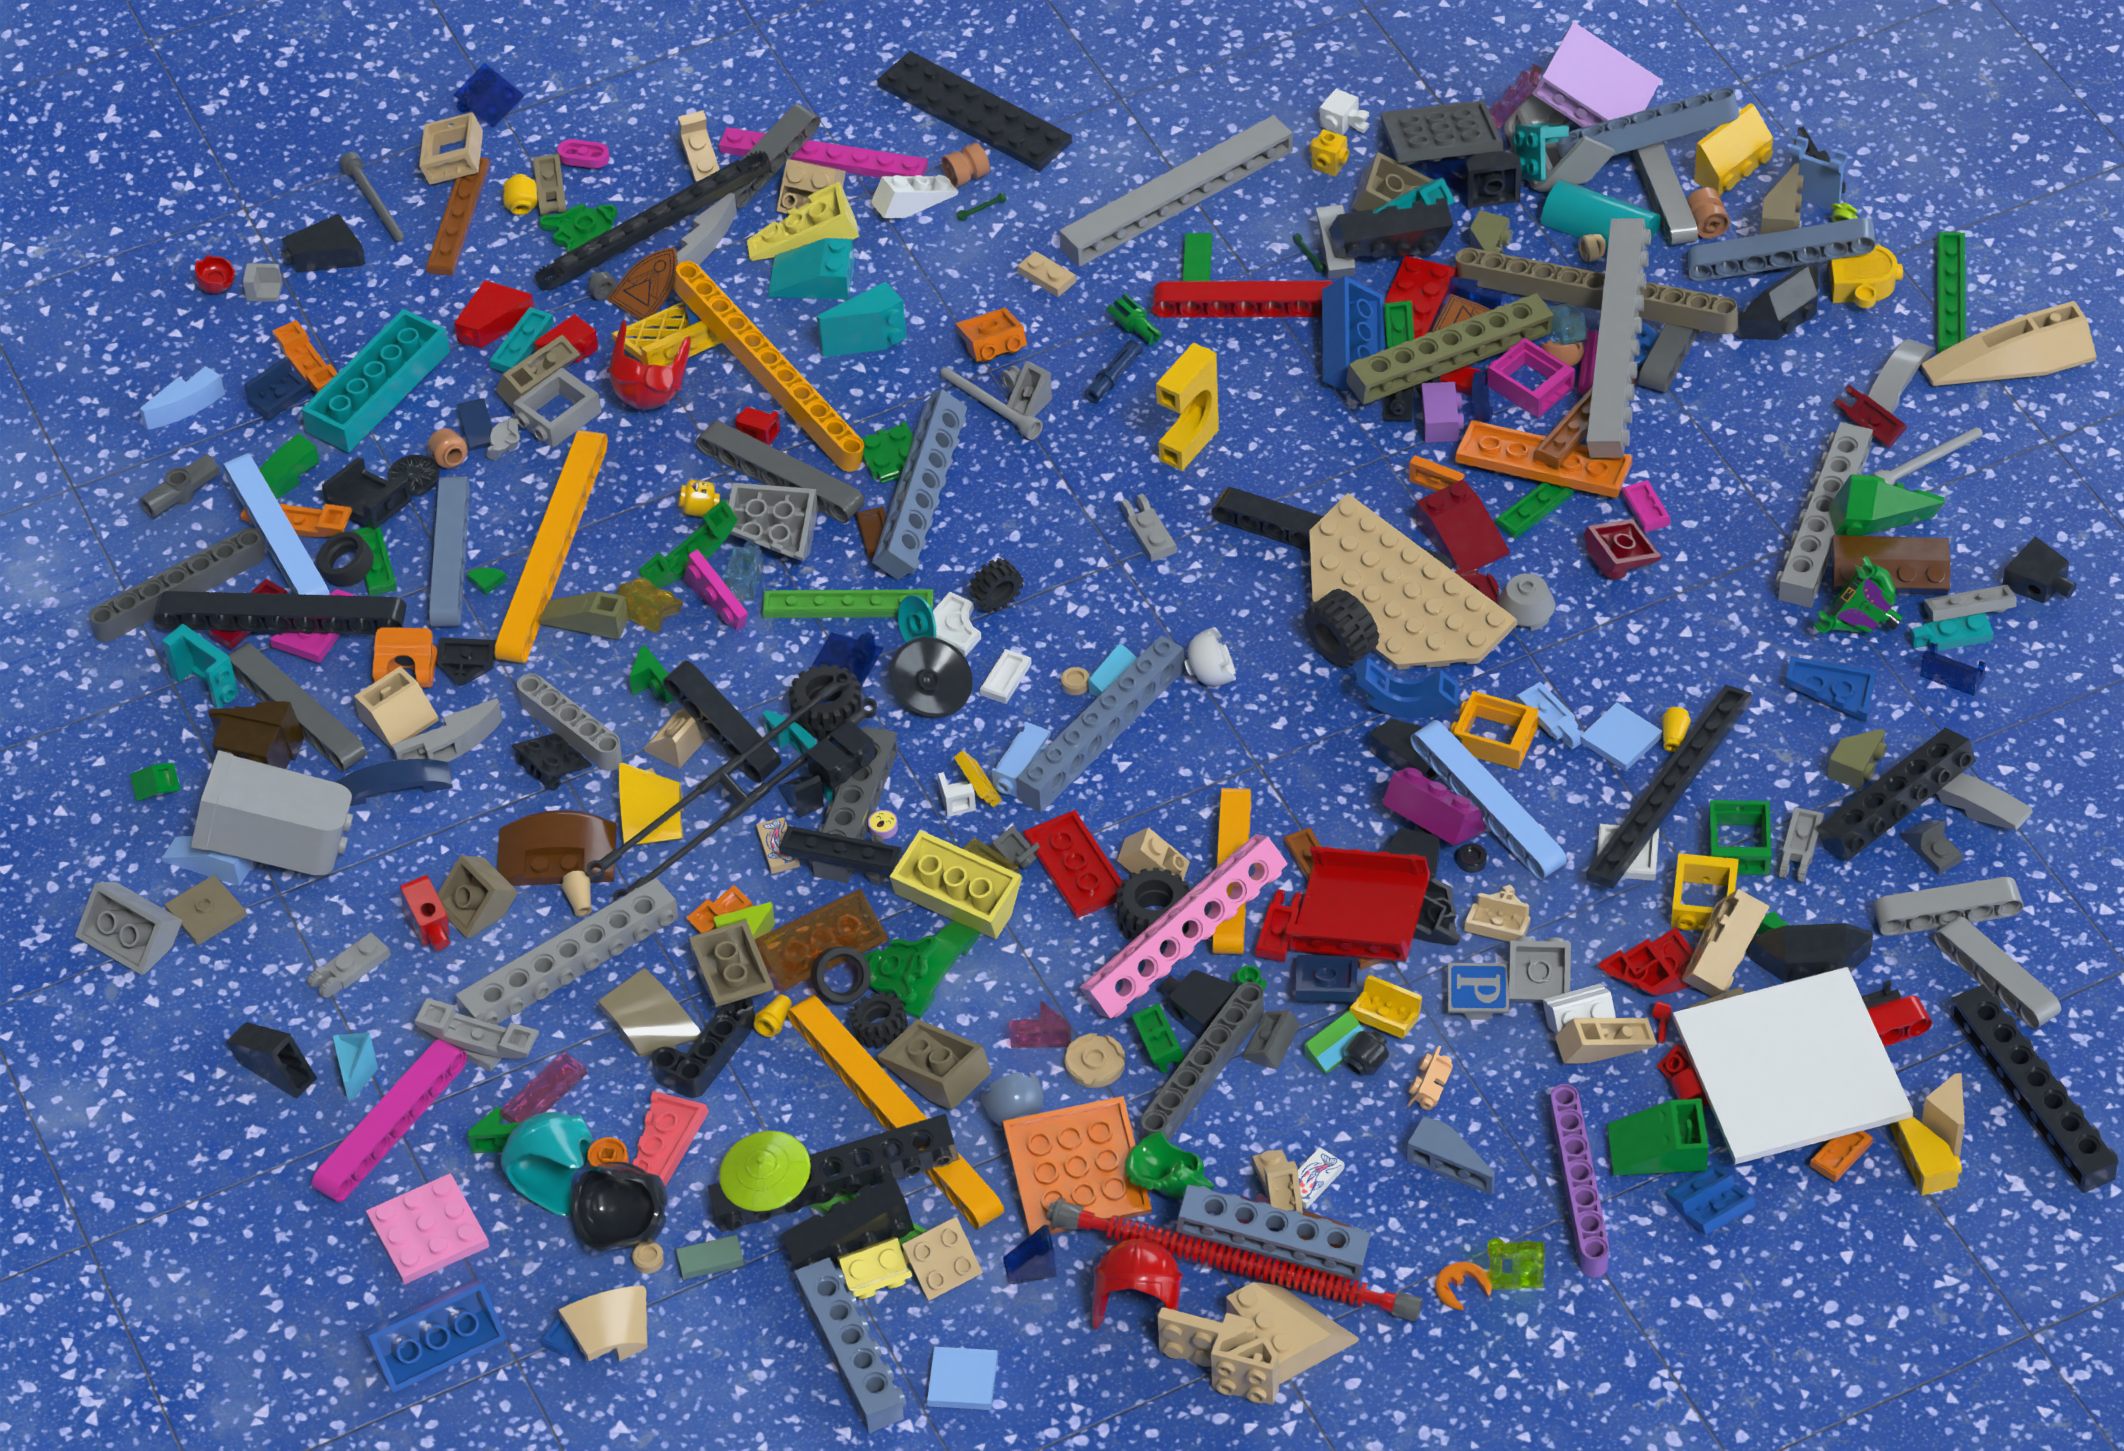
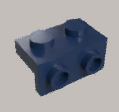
(275, 389)

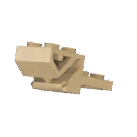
(1236, 1358)

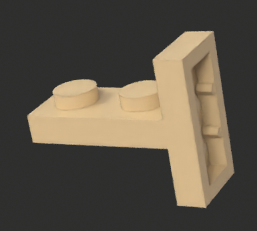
(697, 145)
(1279, 1180)

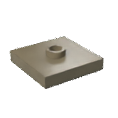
(206, 910)

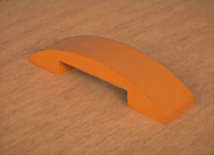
(302, 355)
(312, 521)

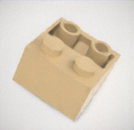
(804, 179)
(395, 707)

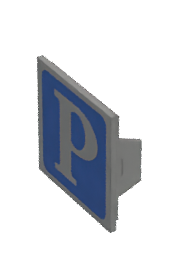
(1478, 989)

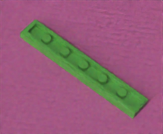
(838, 603)

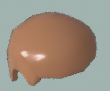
(1568, 353)

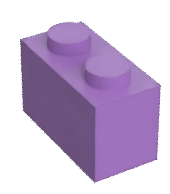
(1441, 413)

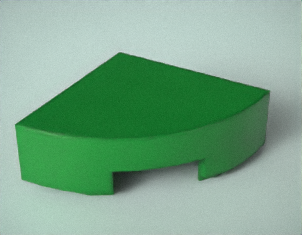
(486, 579)

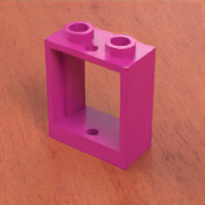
(1535, 402)

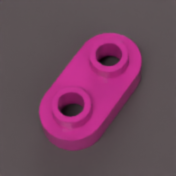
(583, 153)

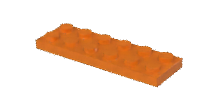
(1513, 453)

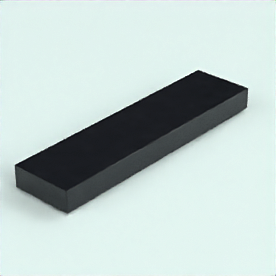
(840, 850)

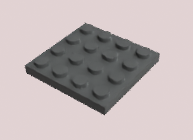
(1441, 132)

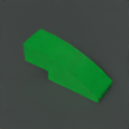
(288, 463)

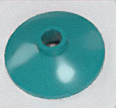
(916, 618)

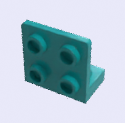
(1530, 147)

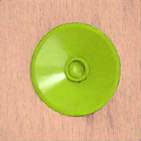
(764, 1170)

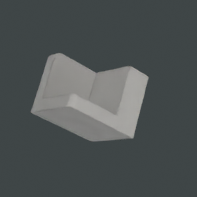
(262, 282)

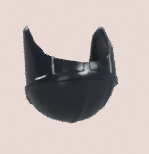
(618, 1206)

